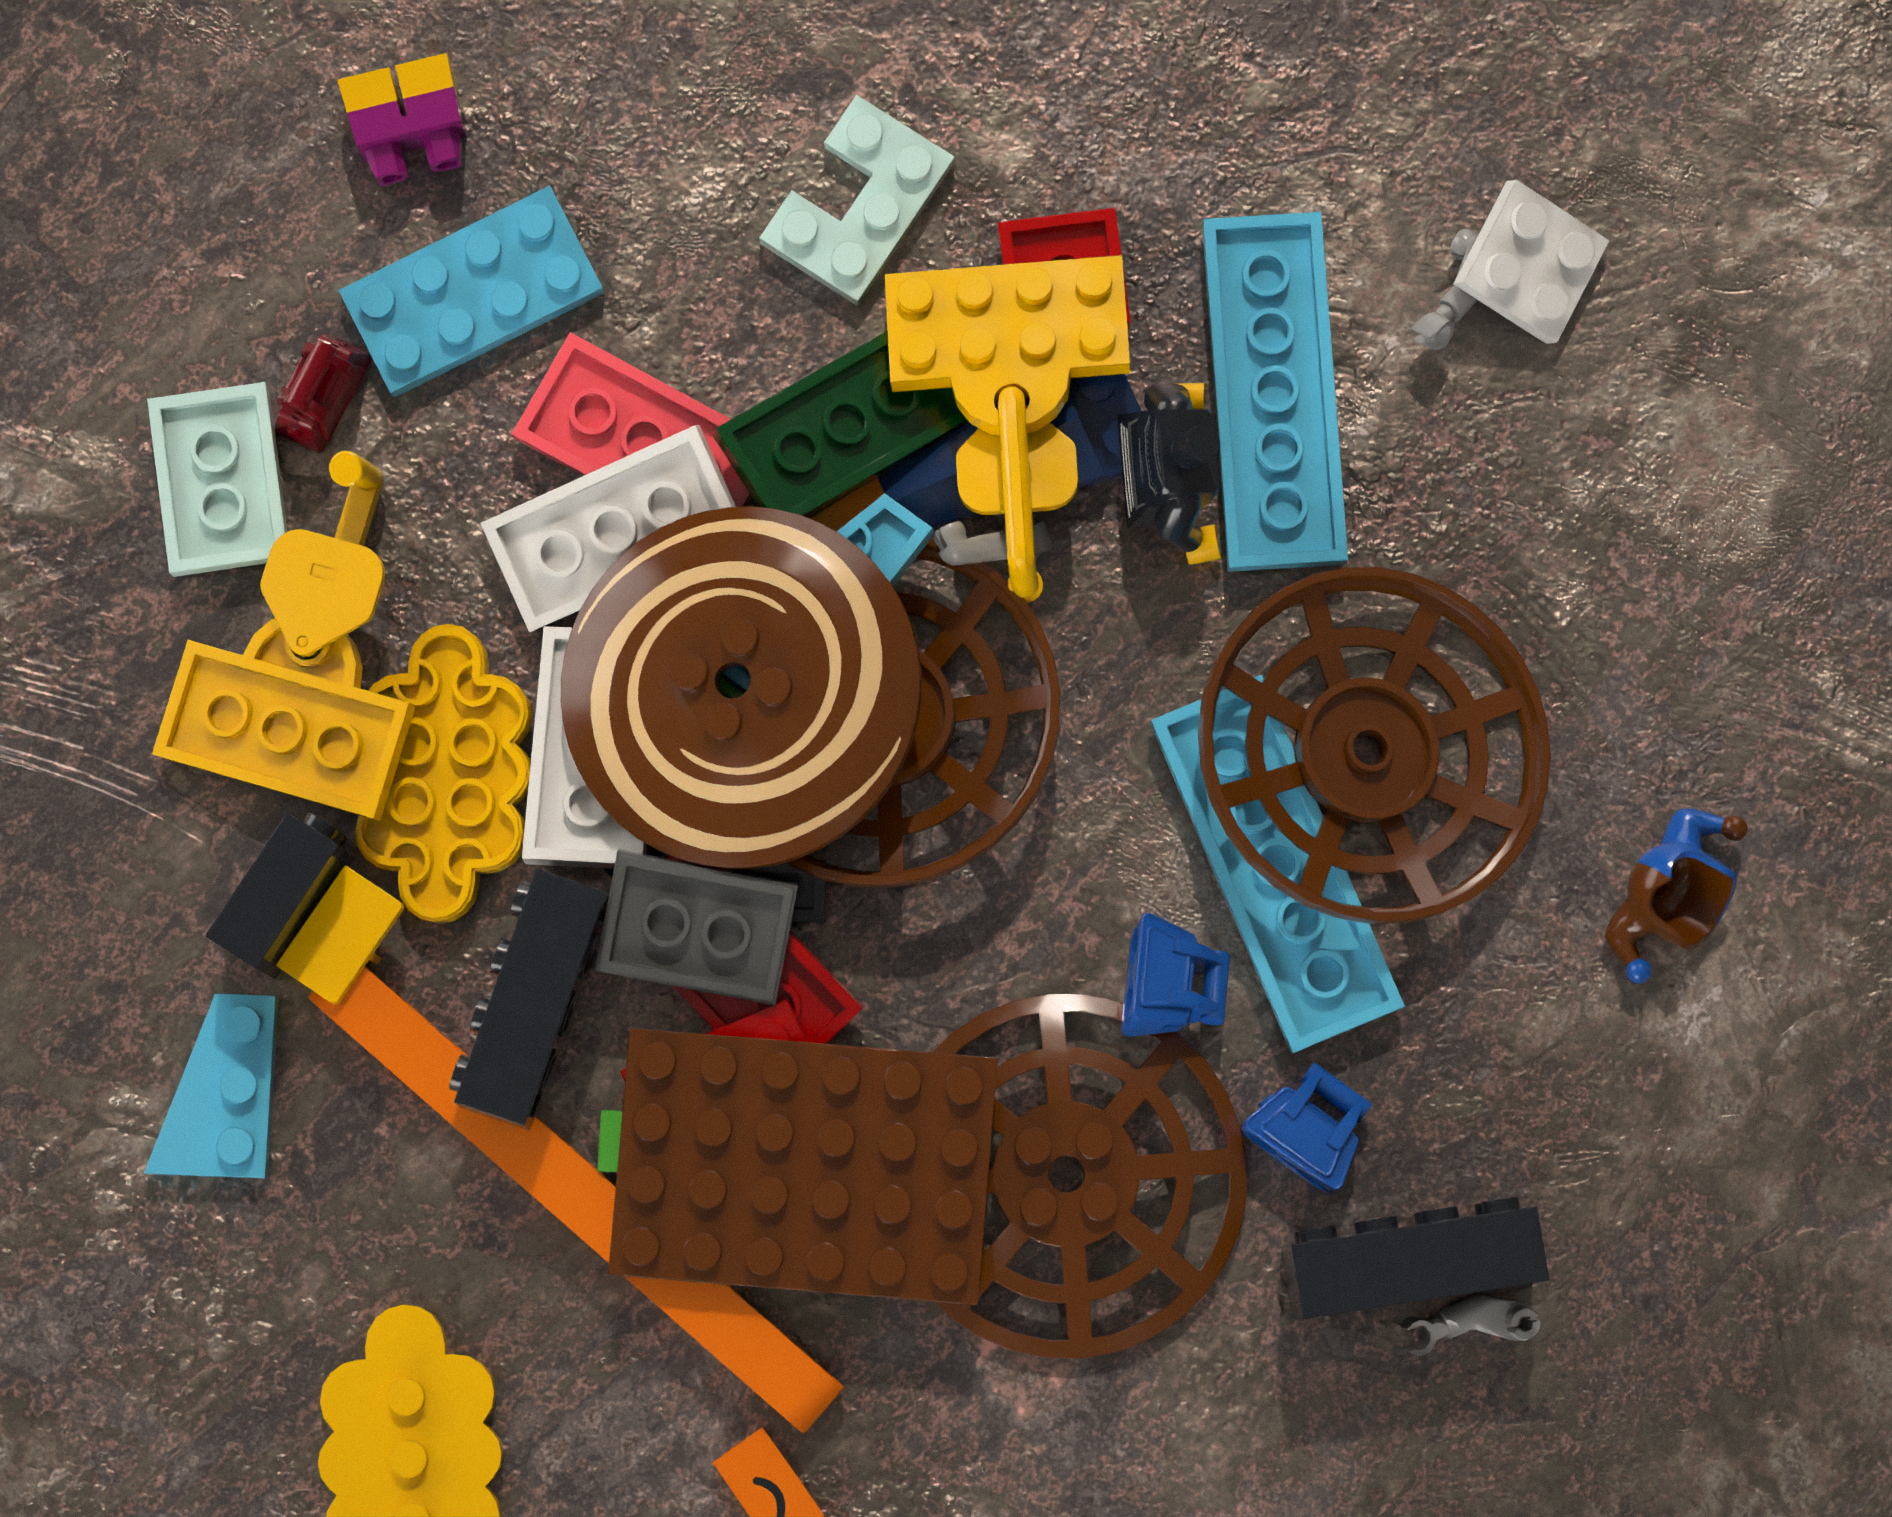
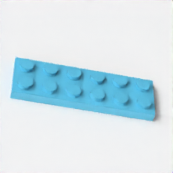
(1274, 392)
(1313, 967)

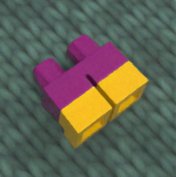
(430, 120)

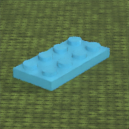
(471, 291)

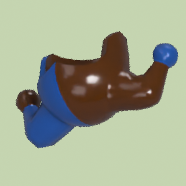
(1675, 889)

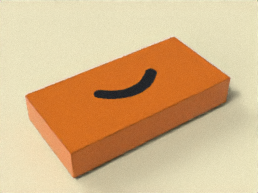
(765, 1479)

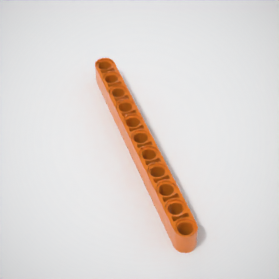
(583, 1202)

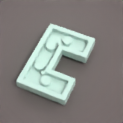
(902, 180)

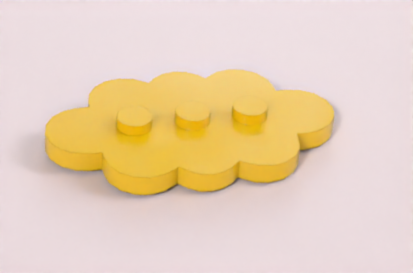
(455, 779)
(410, 1426)

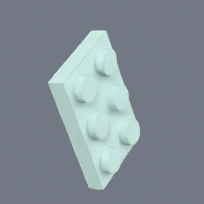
(217, 477)

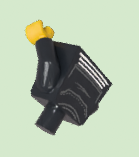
(1171, 467)

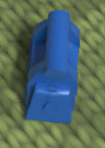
(1162, 978)
(1306, 1136)

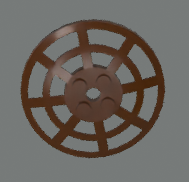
(1398, 725)
(936, 729)
(1109, 1180)

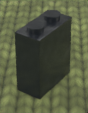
(280, 891)

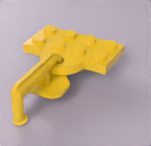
(1003, 340)
(288, 718)

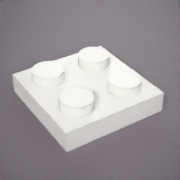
(1531, 262)

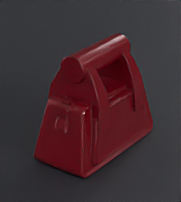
(320, 391)

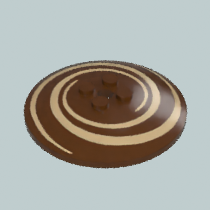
(808, 739)

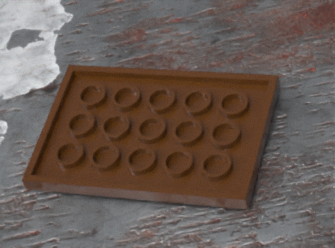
(803, 1166)

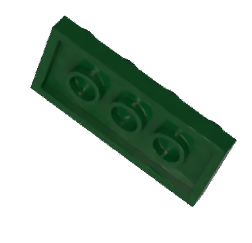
(834, 431)

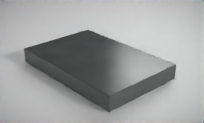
(696, 927)

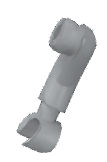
(1438, 326)
(960, 550)
(1479, 1312)

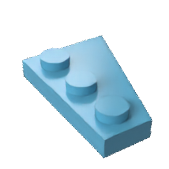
(225, 1095)

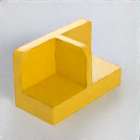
(341, 935)

